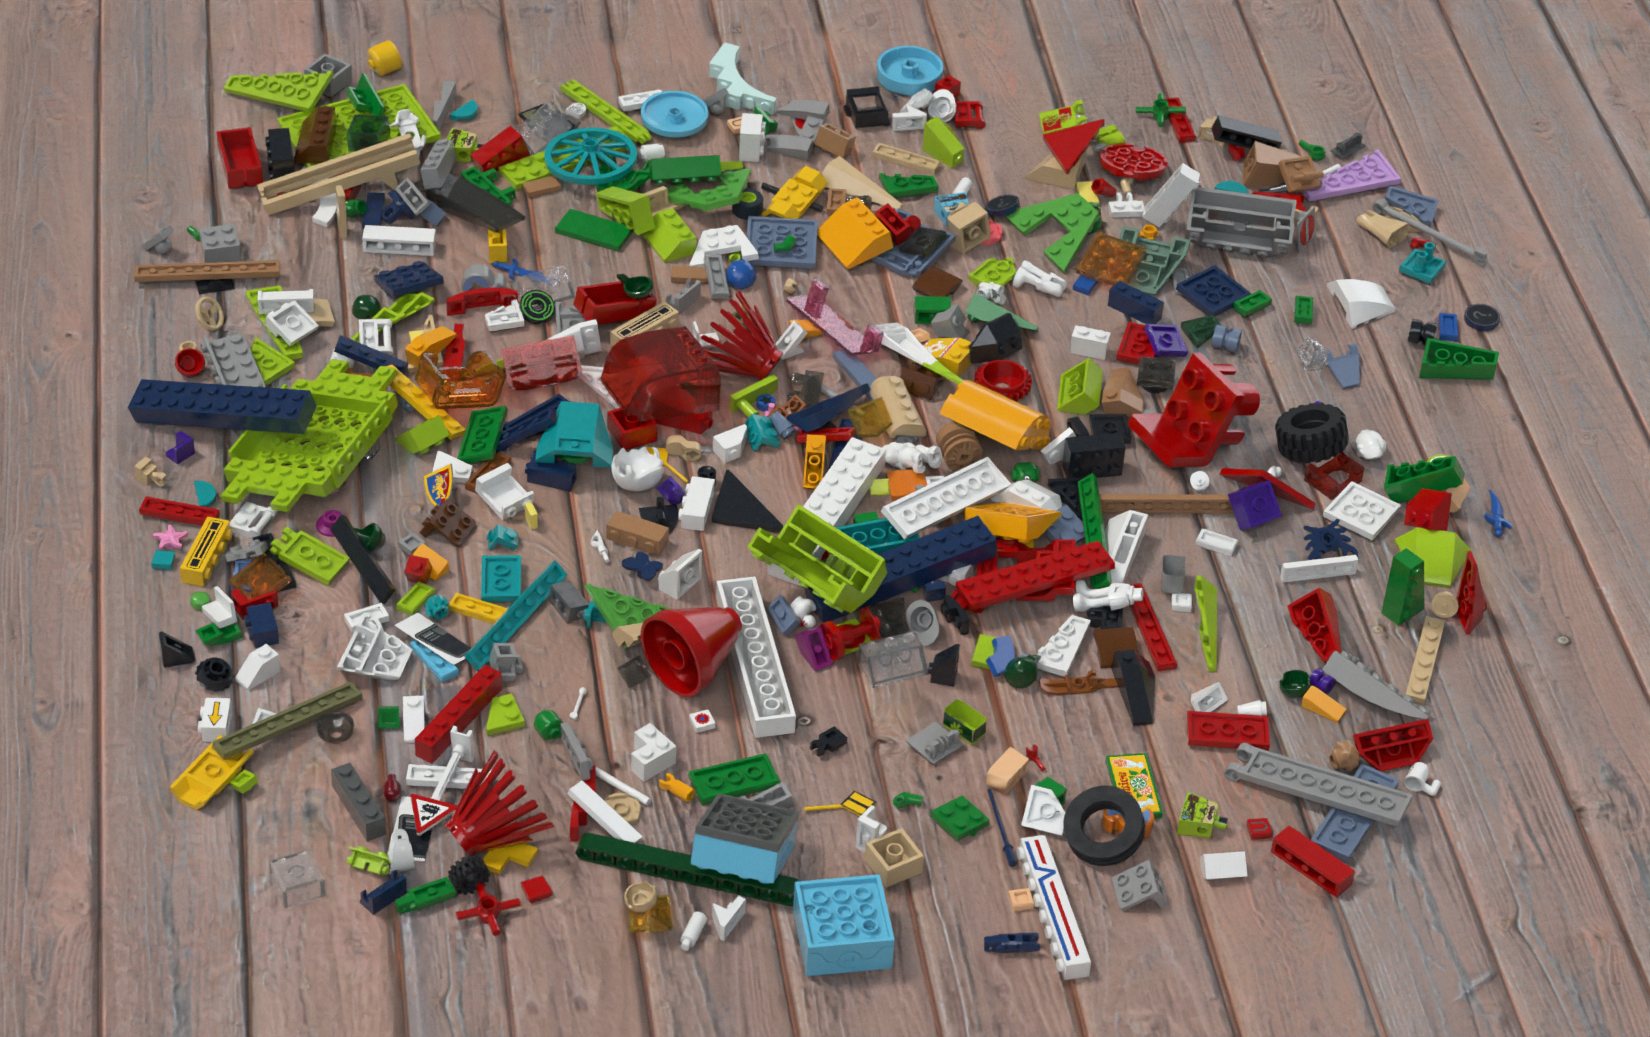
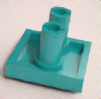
(1423, 264)

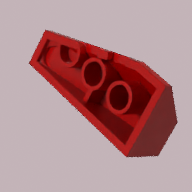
(1470, 596)
(1318, 622)

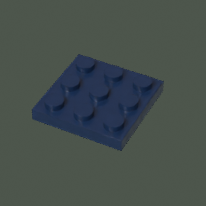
(408, 279)
(1212, 290)

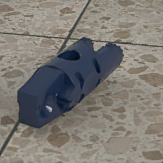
(1012, 943)

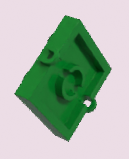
(960, 818)

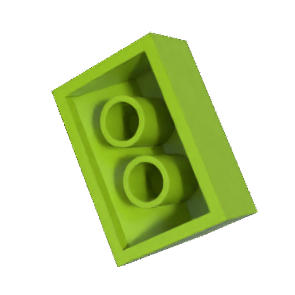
(671, 236)
(1080, 388)

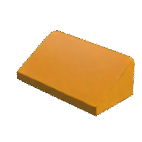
(439, 564)

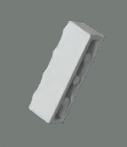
(1171, 195)
(399, 240)

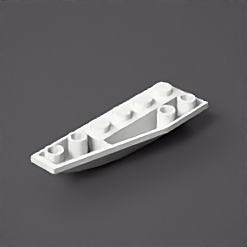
(1123, 540)

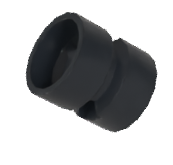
(1421, 331)

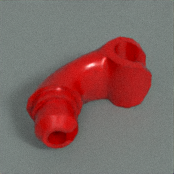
(1236, 152)

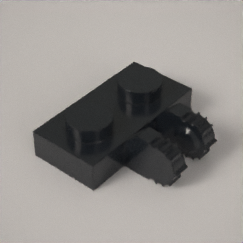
(1105, 617)

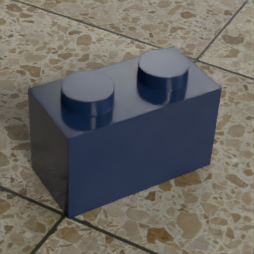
(262, 625)

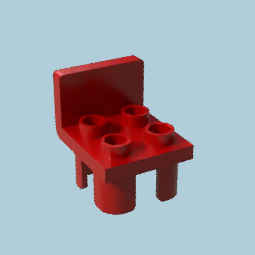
(1197, 415)

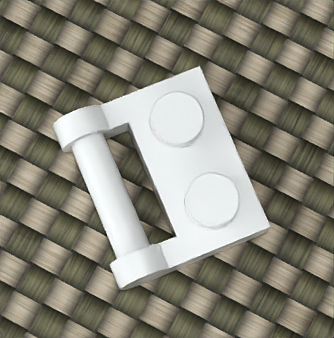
(369, 334)
(247, 517)

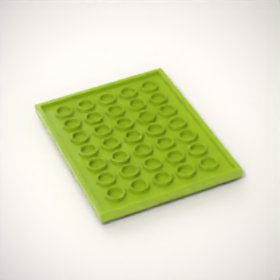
(393, 99)

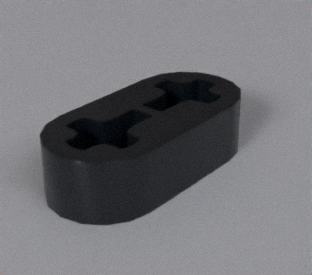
(1077, 426)

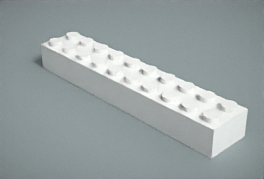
(841, 490)
(757, 660)

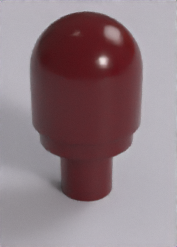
(392, 788)

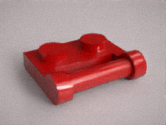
(963, 114)

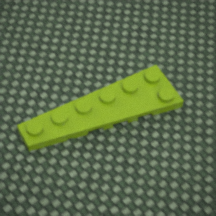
(292, 352)

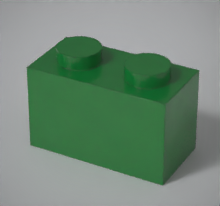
(928, 306)

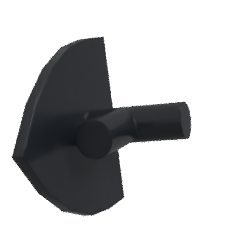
(661, 514)

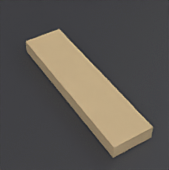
(906, 158)

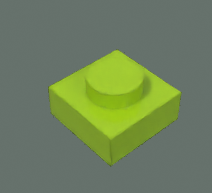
(244, 781)

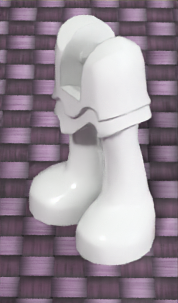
(1044, 282)

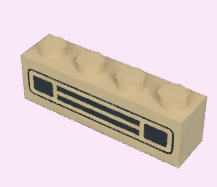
(659, 317)

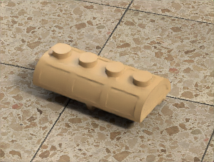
(899, 406)

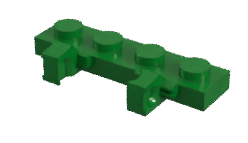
(485, 181)

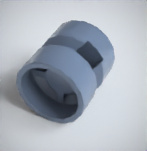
(1226, 338)

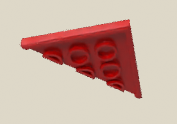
(1071, 142)
(1280, 489)

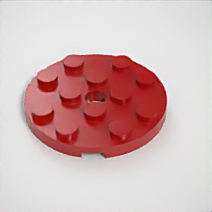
(1133, 162)

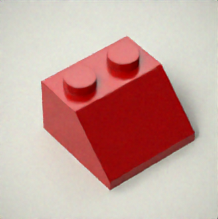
(1429, 510)

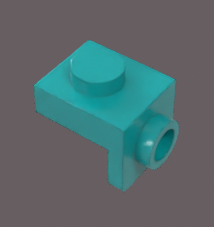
(503, 536)
(592, 614)

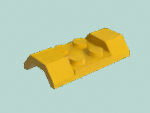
(797, 194)
(207, 776)

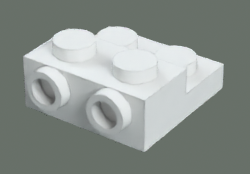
(290, 323)

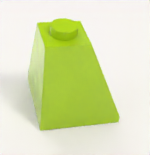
(942, 143)

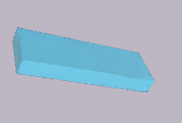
(439, 666)

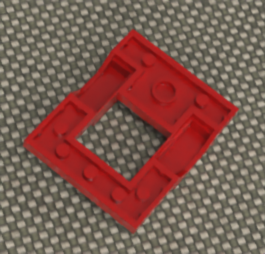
(1023, 553)

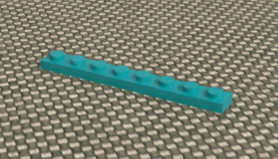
(515, 615)

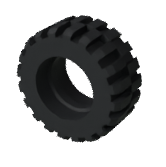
(1312, 433)

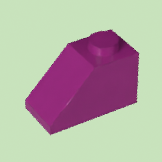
(814, 648)

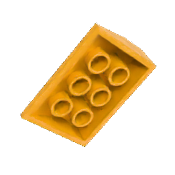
(854, 234)
(1013, 520)

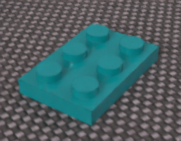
(501, 578)

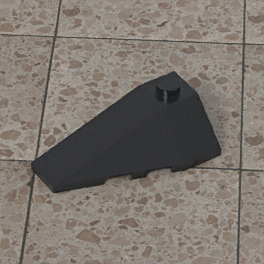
(1135, 684)

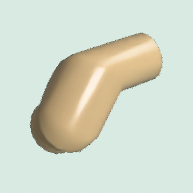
(1125, 184)

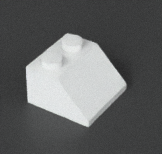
(681, 574)

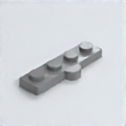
(577, 754)

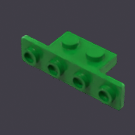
(365, 97)

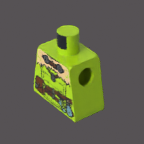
(464, 144)
(1199, 817)

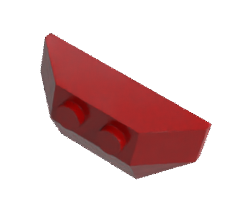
(1394, 745)

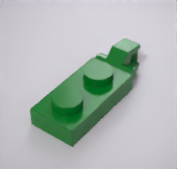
(425, 895)

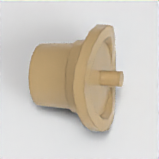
(1444, 604)

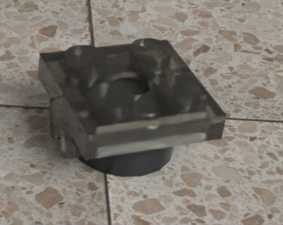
(1156, 374)

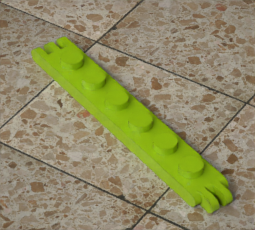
(605, 111)

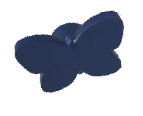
(645, 568)

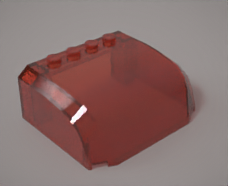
(662, 375)

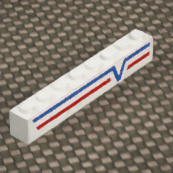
(1054, 908)

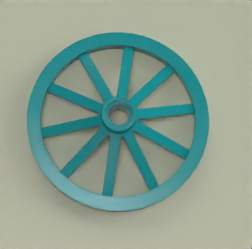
(590, 150)

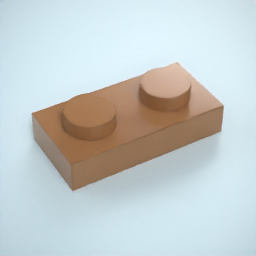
(835, 199)

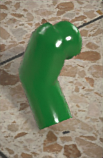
(905, 799)

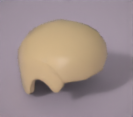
(640, 897)

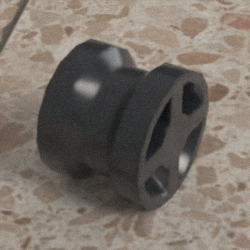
(707, 472)

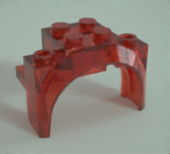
(541, 363)

